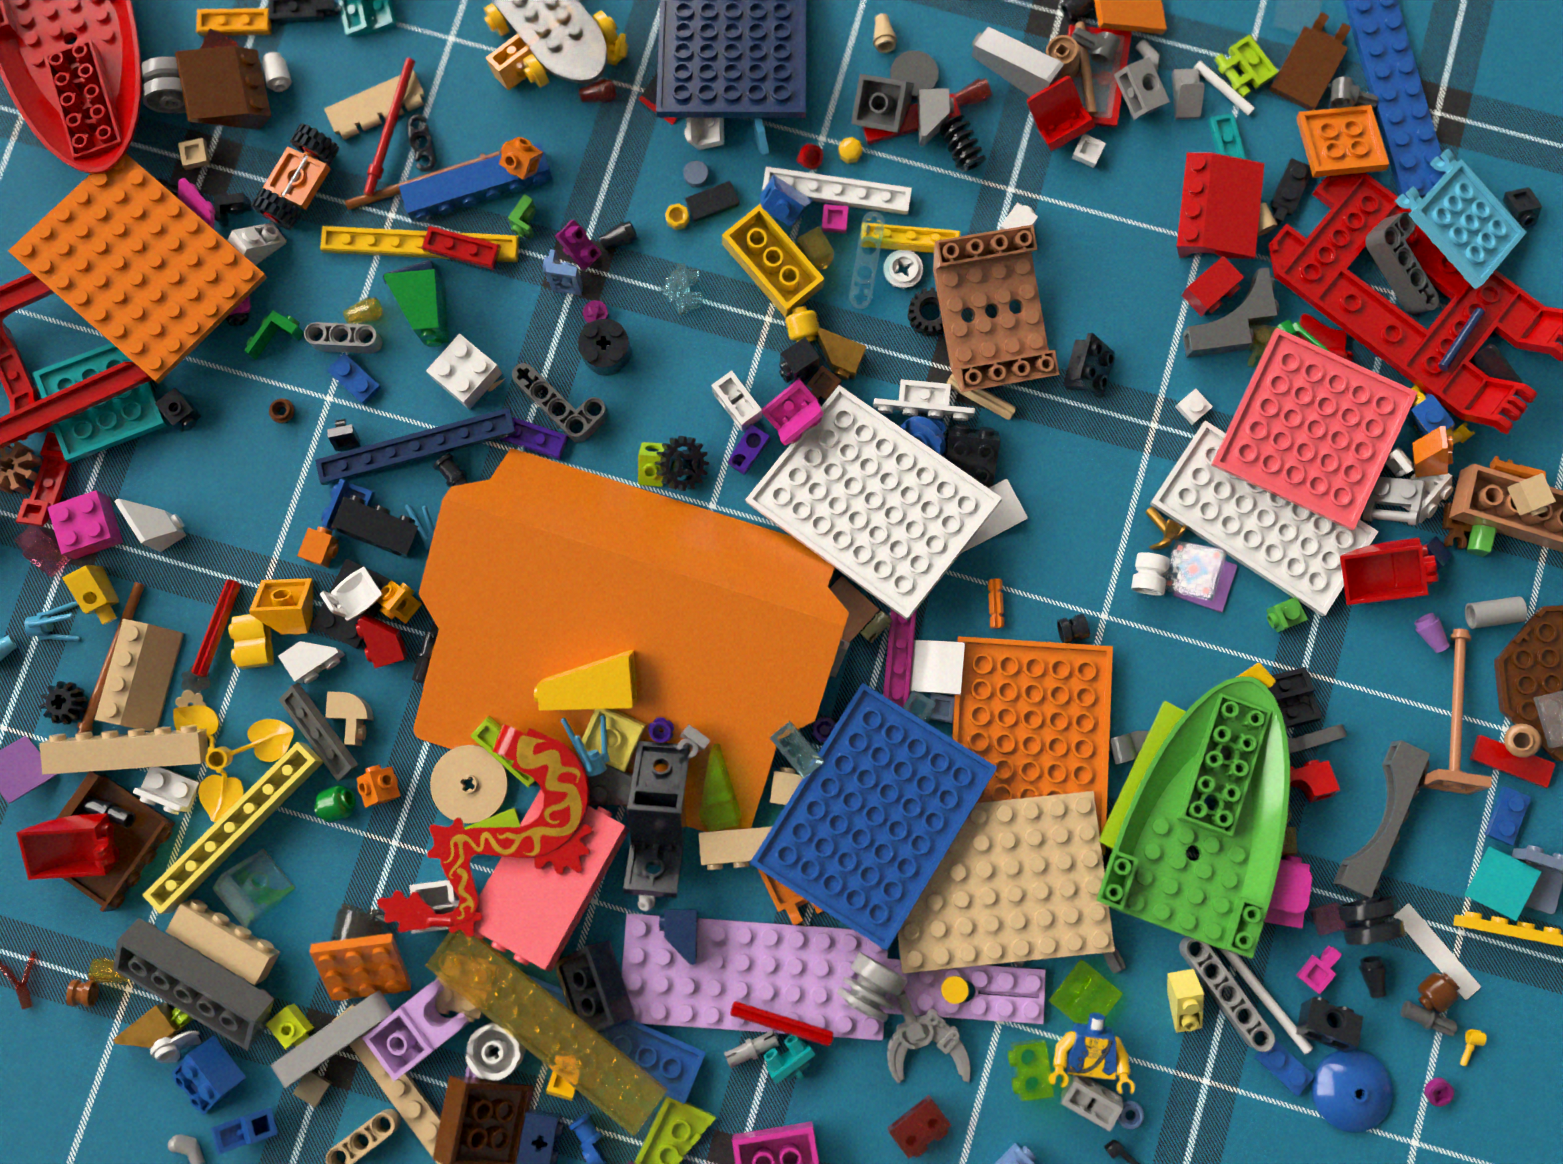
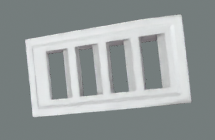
(1399, 462)

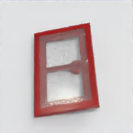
(1106, 89)

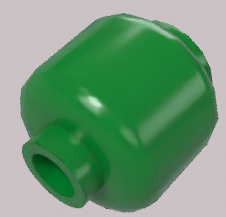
(335, 804)

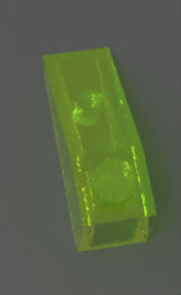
(719, 802)

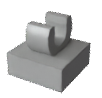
(694, 739)

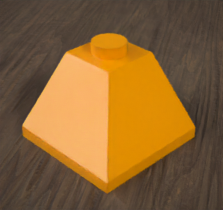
(284, 605)

